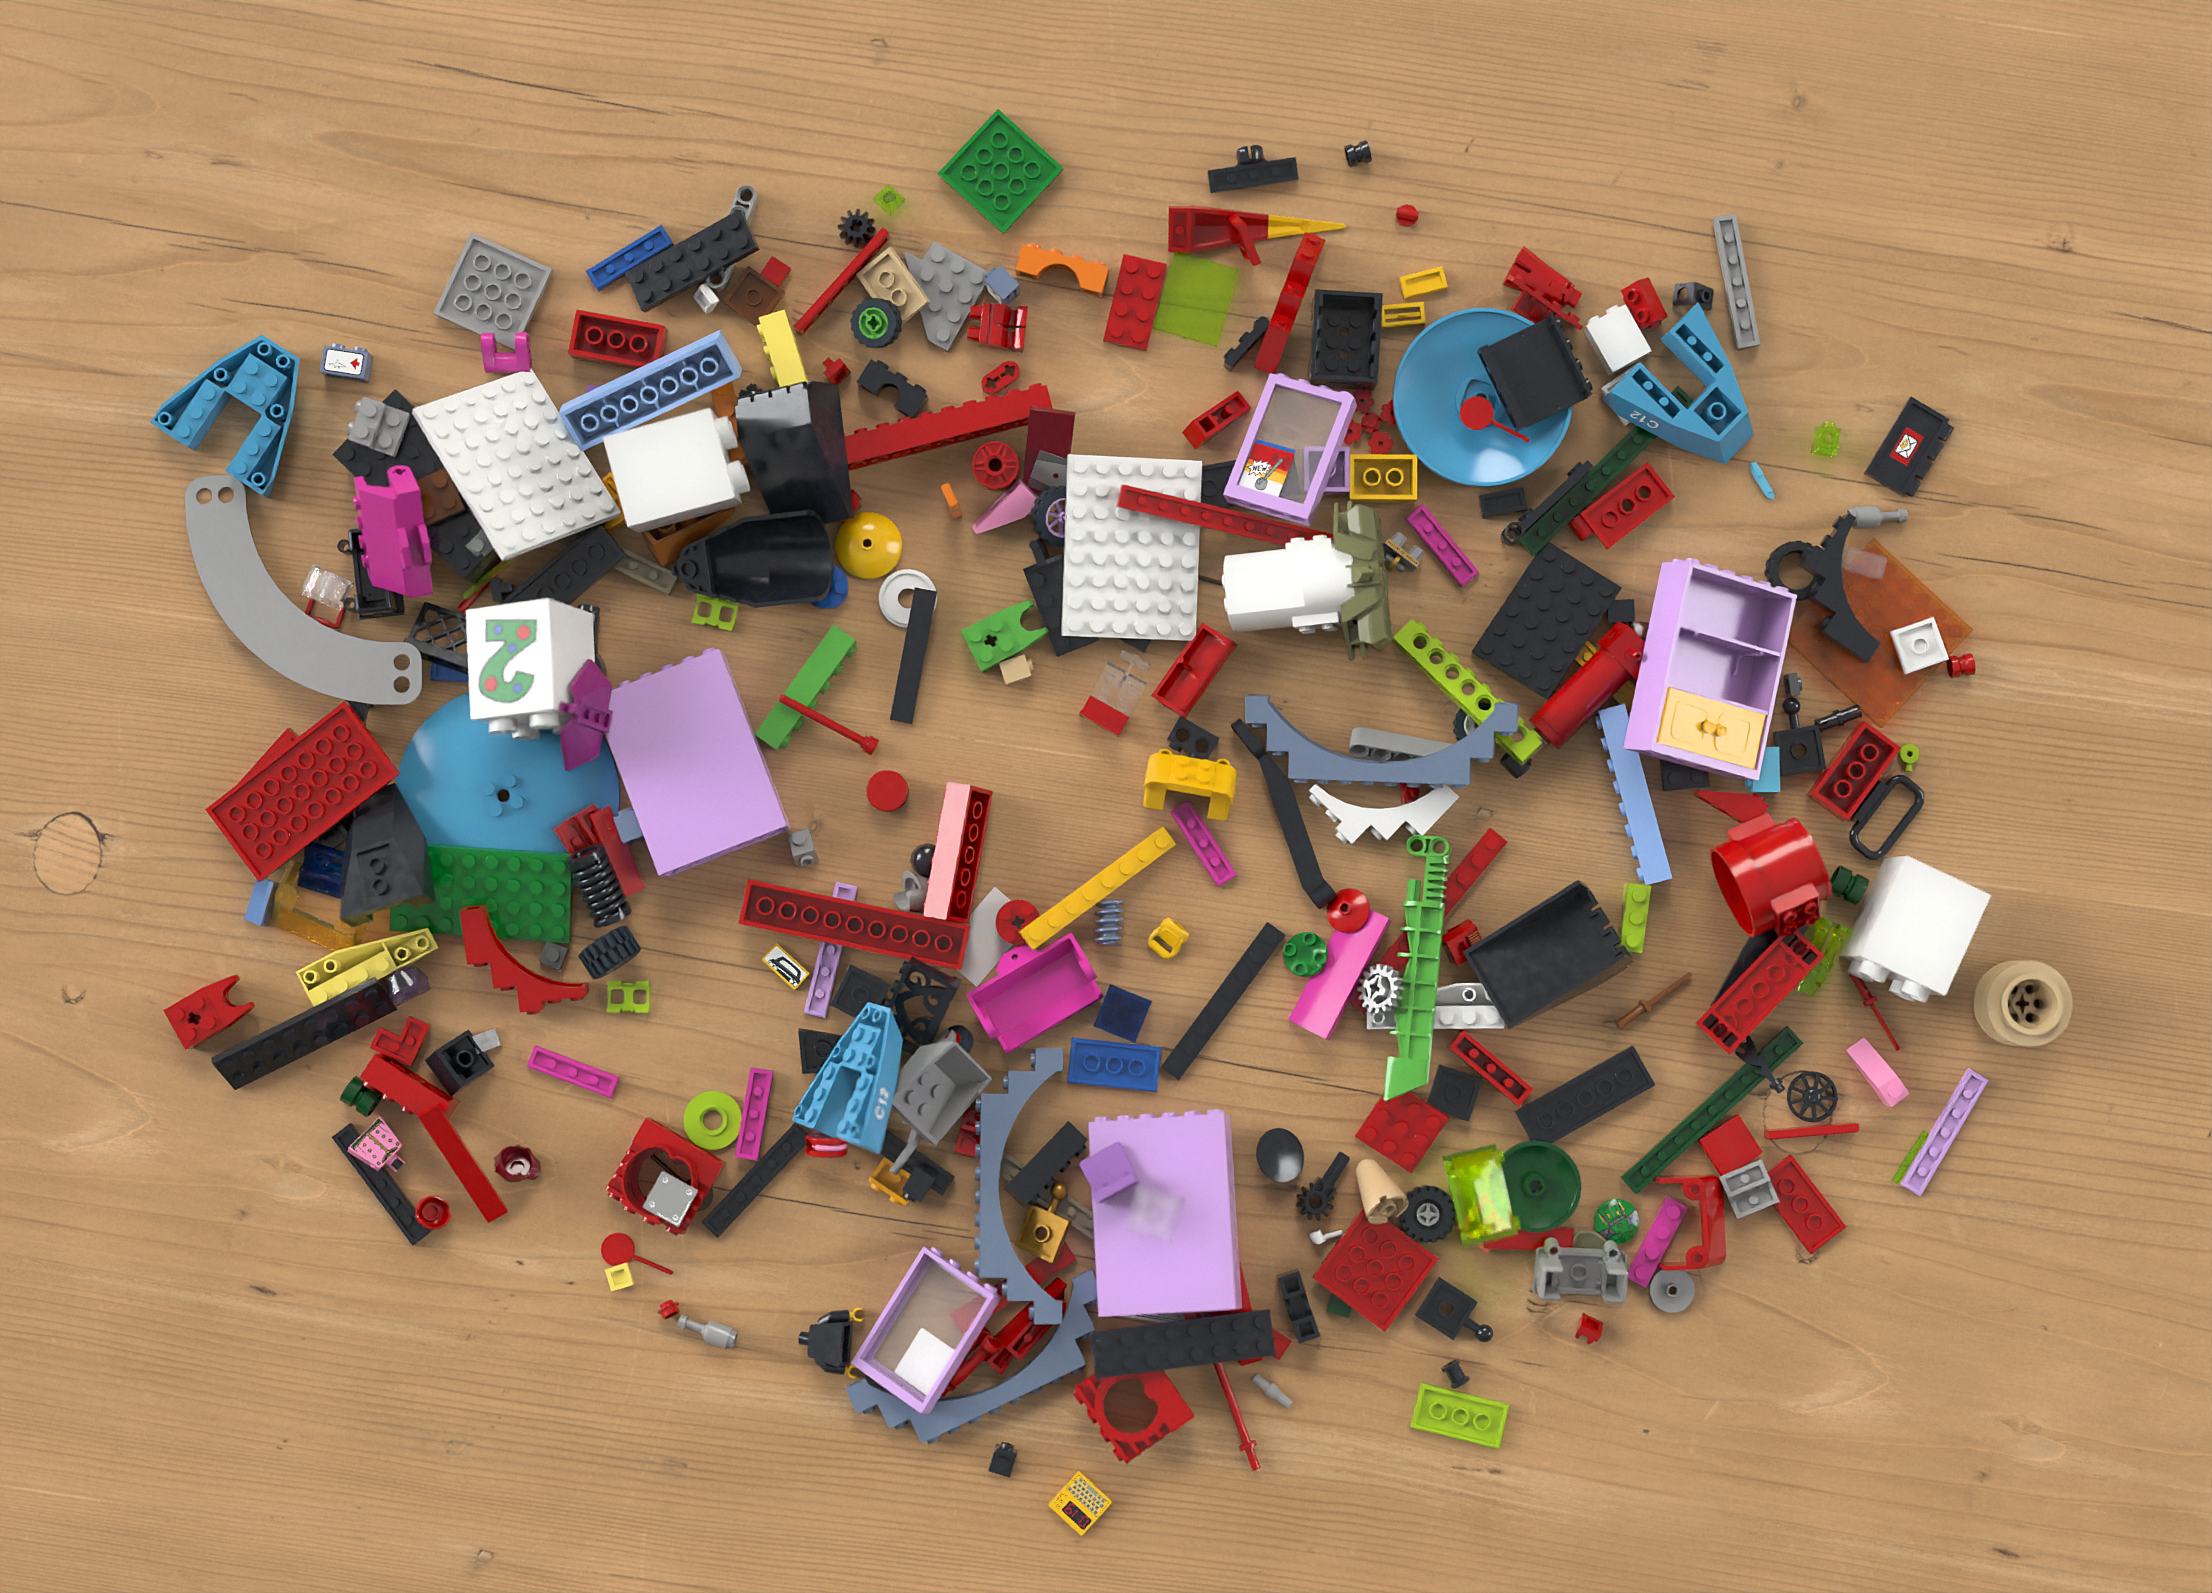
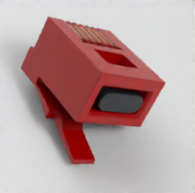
(1459, 939)

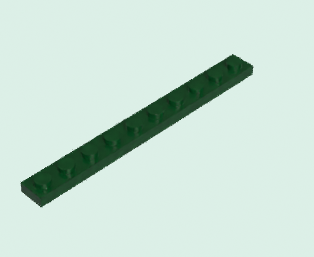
(1591, 484)
(1708, 1113)

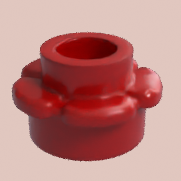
(669, 1309)

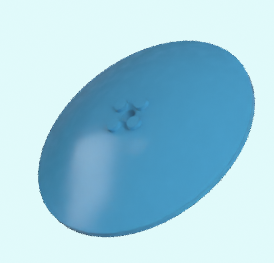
(459, 768)

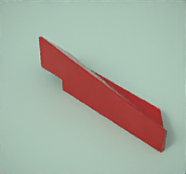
(1021, 1333)

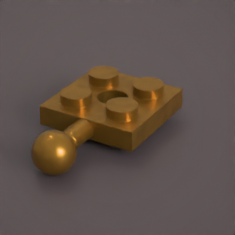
(1056, 1227)

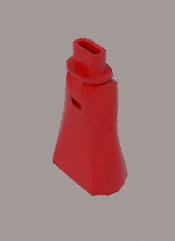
(1542, 277)

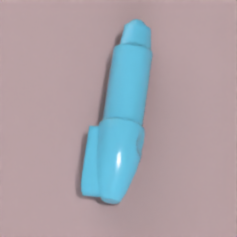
(1761, 480)

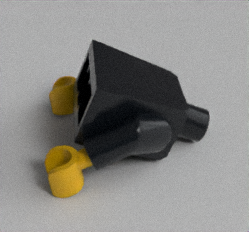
(831, 1341)

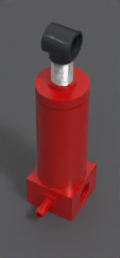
(1585, 691)

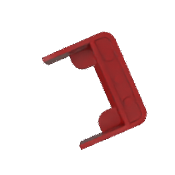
(1709, 1191)

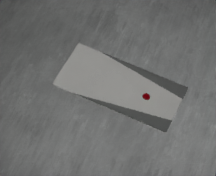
(1048, 472)

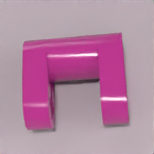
(506, 362)

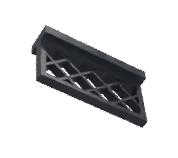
(436, 654)

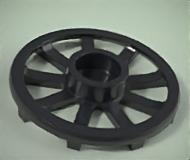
(1812, 1096)

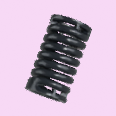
(604, 900)

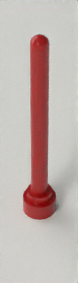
(867, 743)

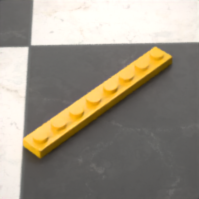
(1097, 888)

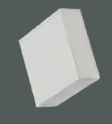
(706, 298)

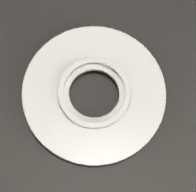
(893, 586)

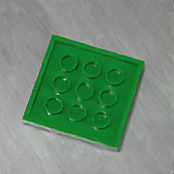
(1000, 171)

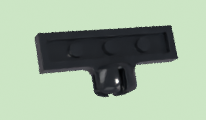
(1252, 171)

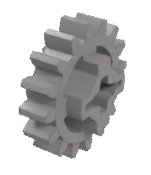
(1380, 989)

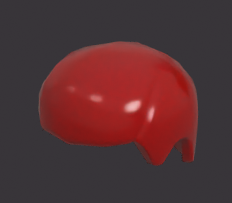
(432, 1212)

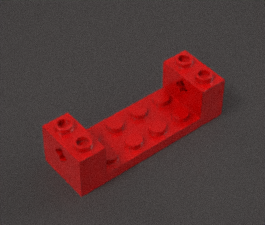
(1759, 990)

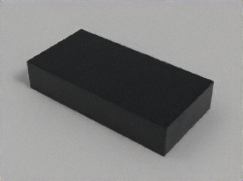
(1502, 502)

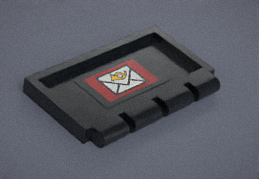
(1907, 447)

